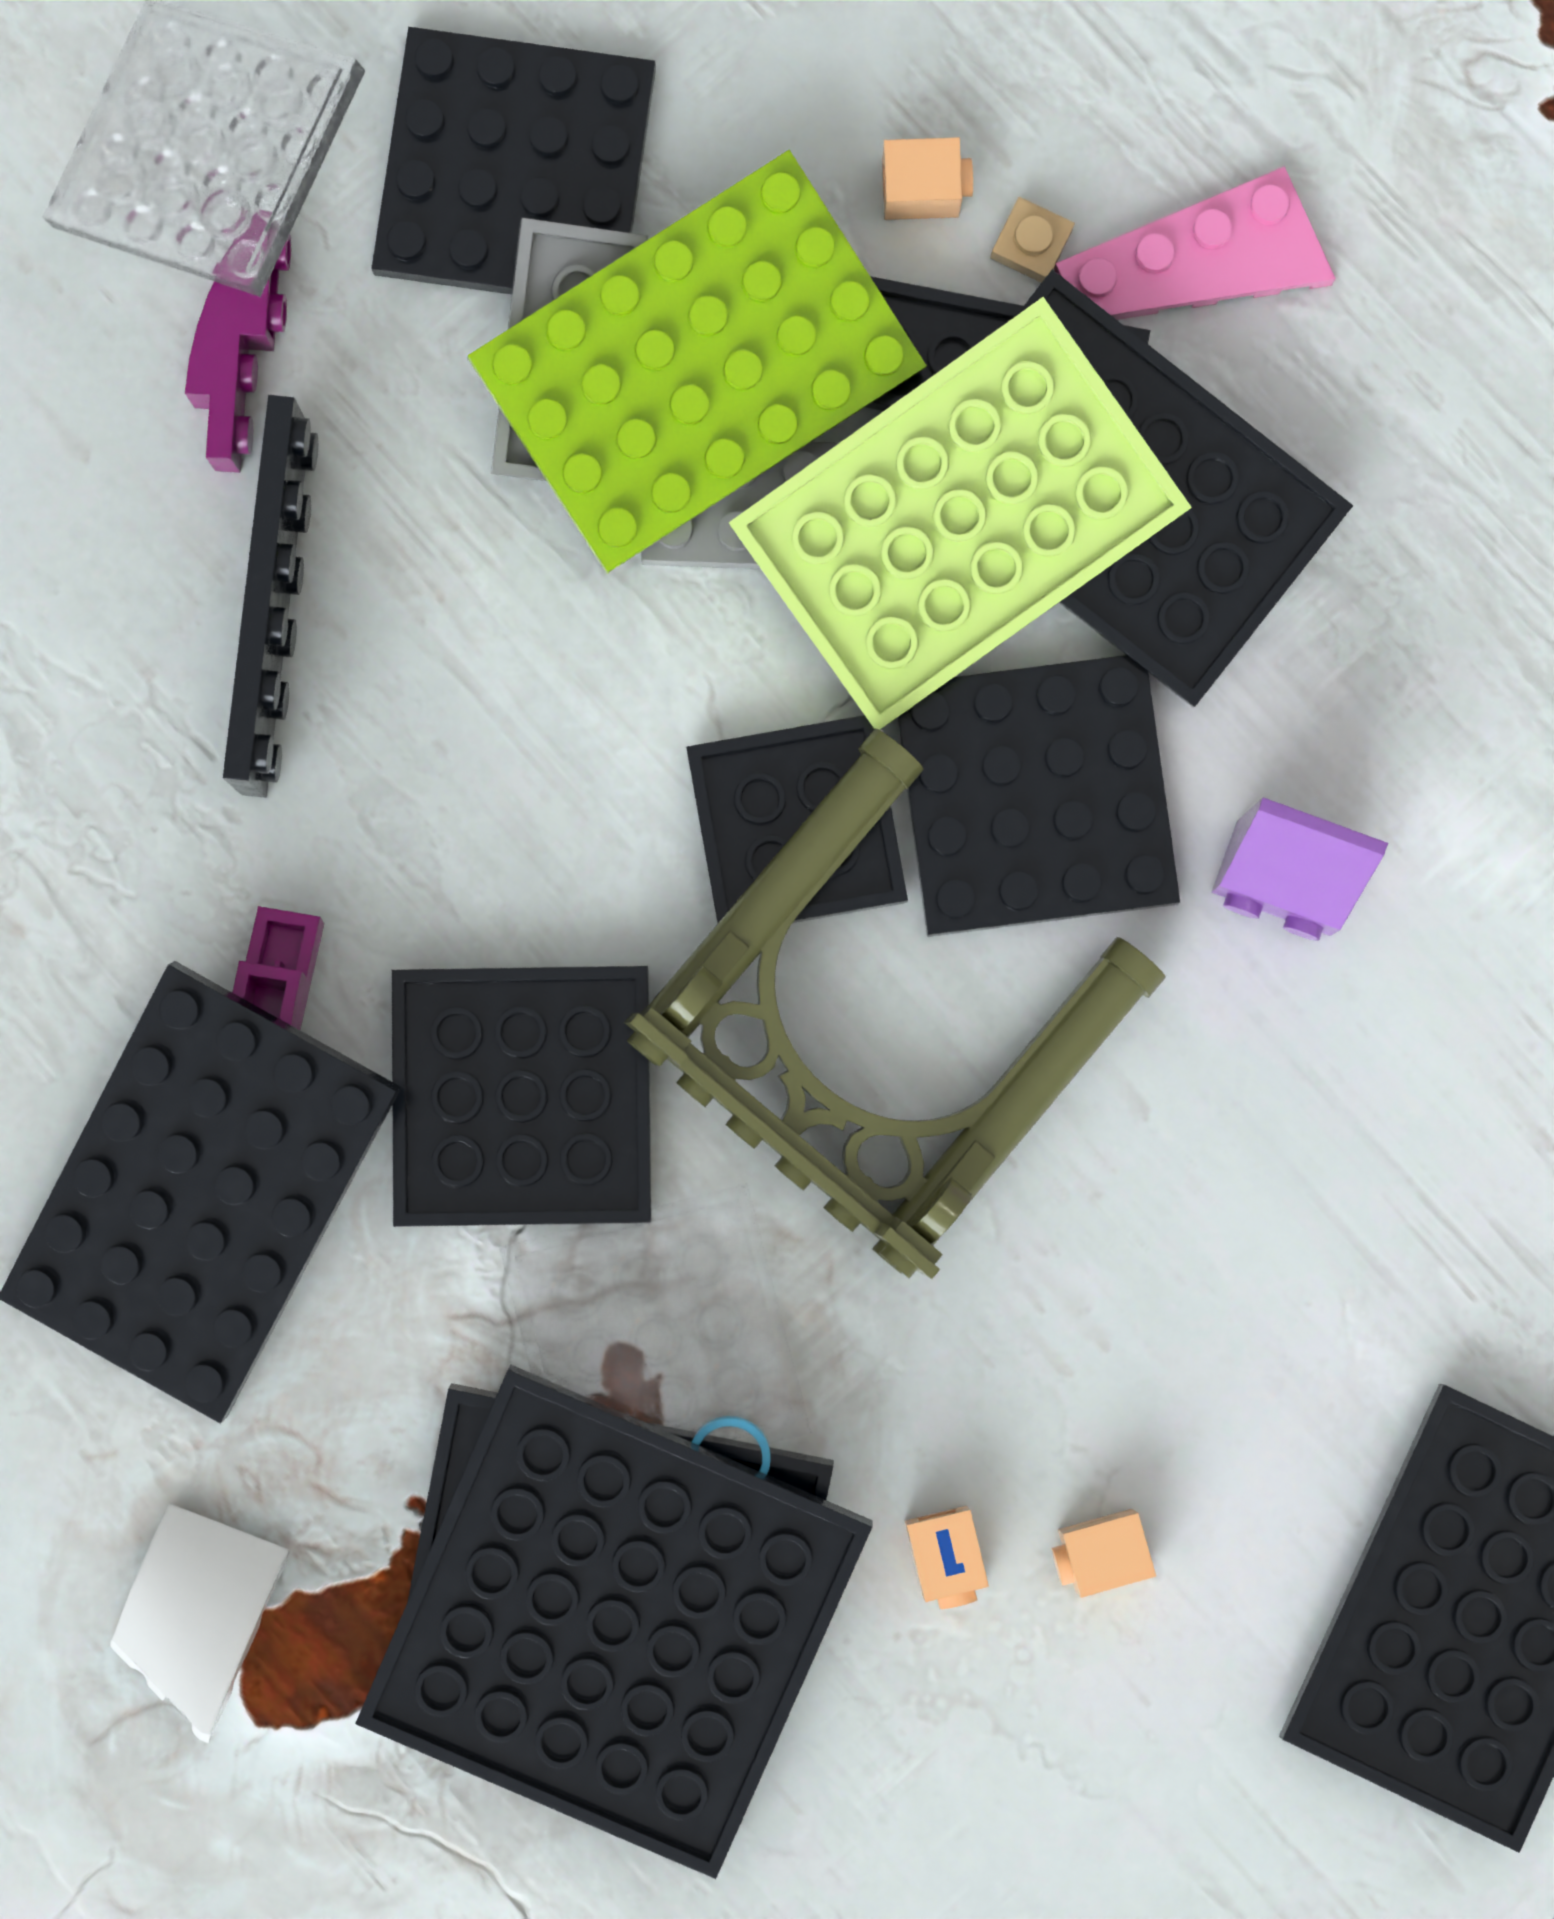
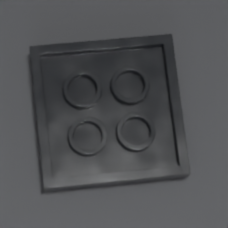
(758, 794)

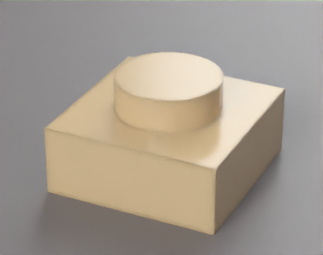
(1032, 240)

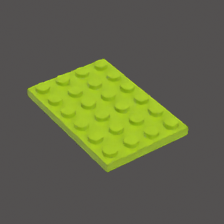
(697, 361)

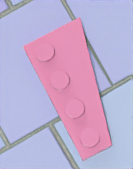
(1213, 251)

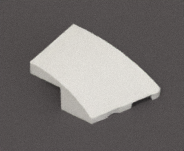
(197, 1612)

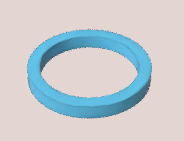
(742, 1423)

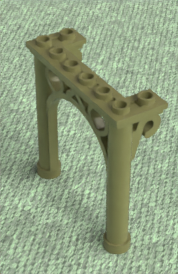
(989, 1125)

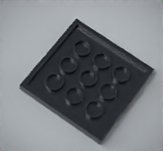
(503, 137)
(1039, 797)
(519, 1097)

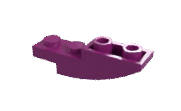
(221, 363)
(280, 963)

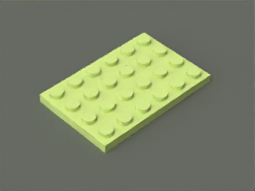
(960, 514)

